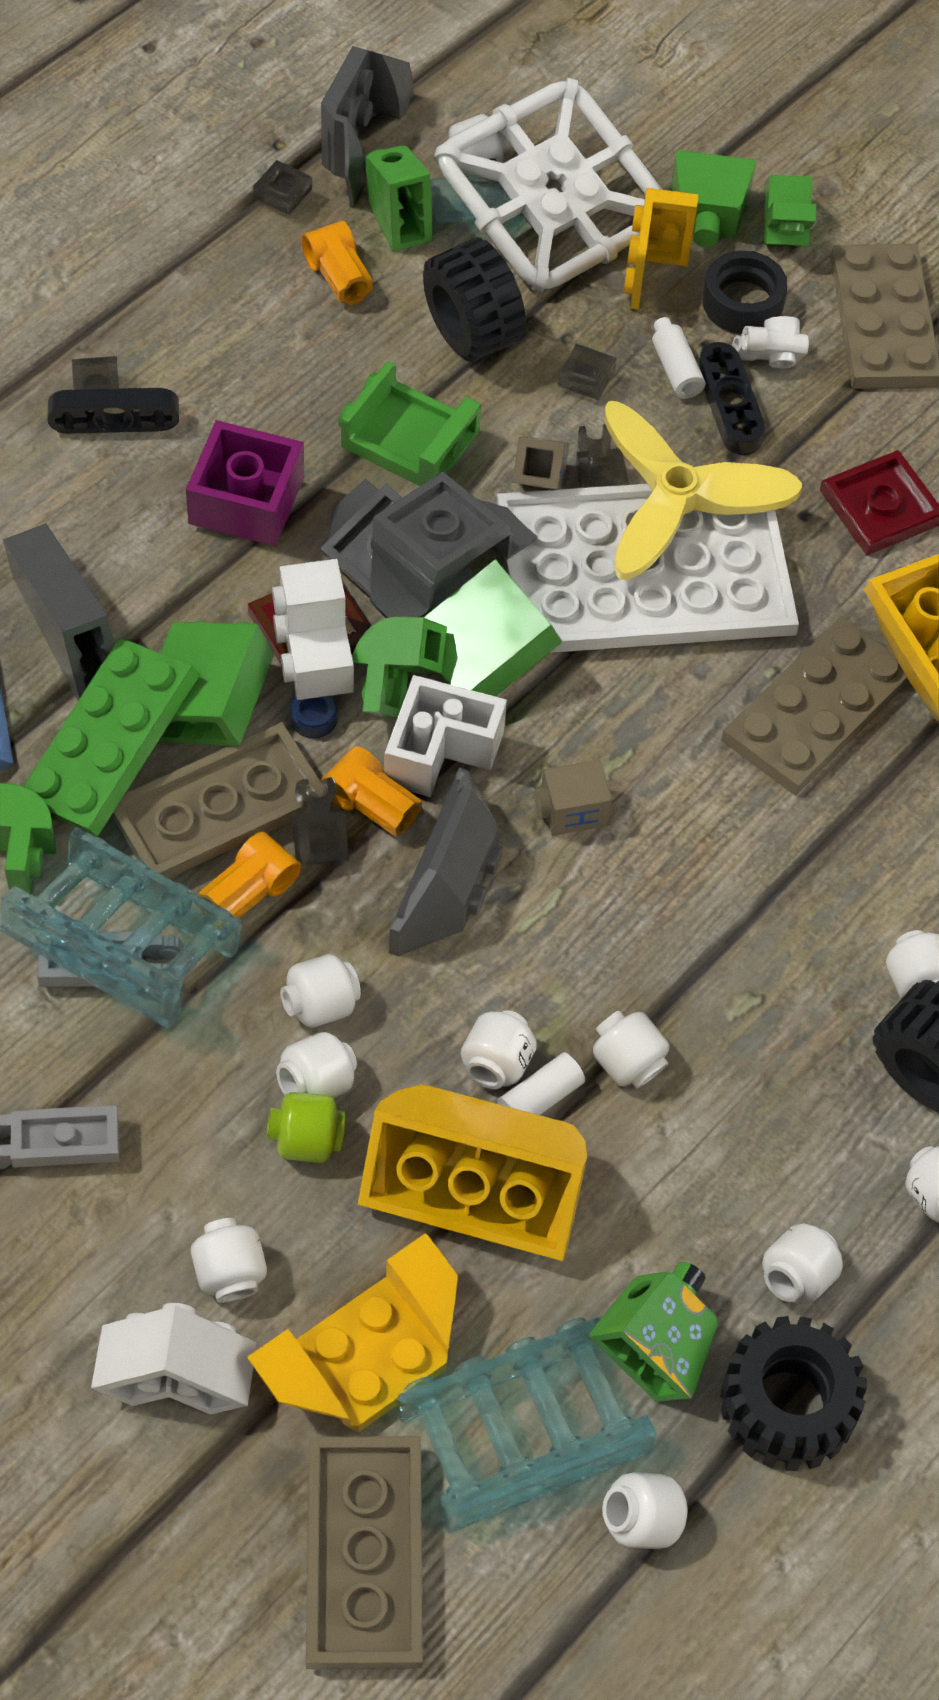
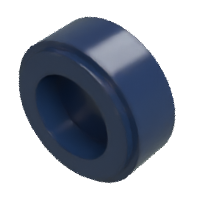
(314, 716)

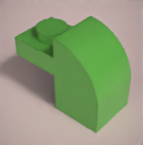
(788, 210)
(390, 652)
(24, 834)

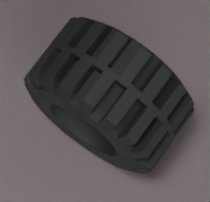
(474, 299)
(910, 1043)
(811, 1355)

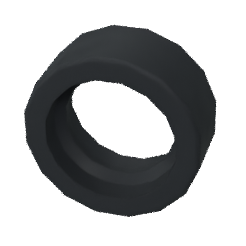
(743, 267)

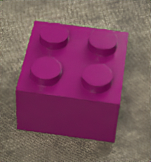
(245, 483)

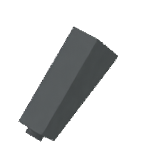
(61, 604)

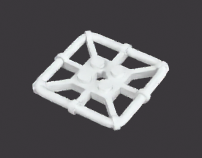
(529, 172)

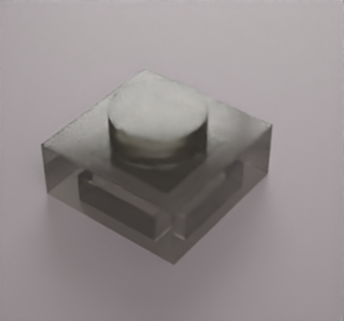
(282, 187)
(587, 371)
(95, 373)

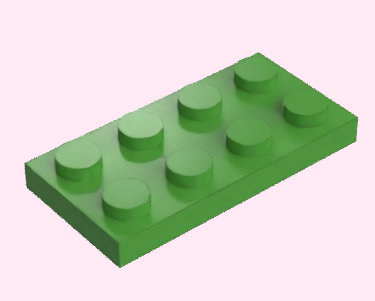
(110, 734)

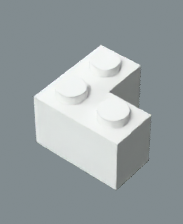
(313, 625)
(441, 724)
(176, 1358)

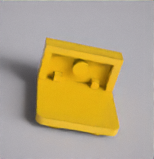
(664, 238)

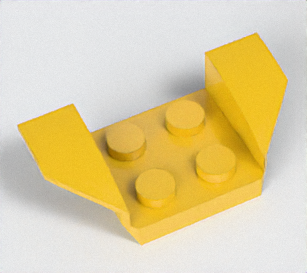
(371, 1346)

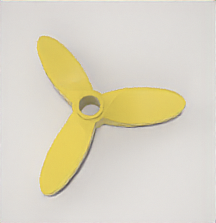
(681, 488)

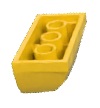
(909, 621)
(475, 1168)

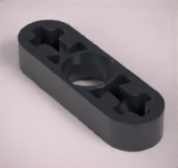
(70, 409)
(726, 414)

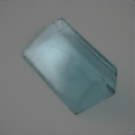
(450, 208)

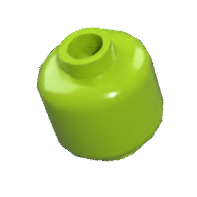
(306, 1127)

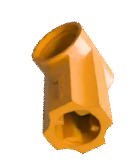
(334, 254)
(365, 787)
(258, 871)

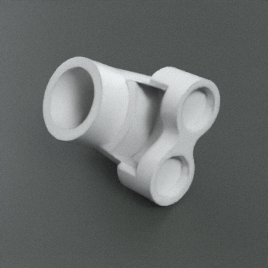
(776, 341)

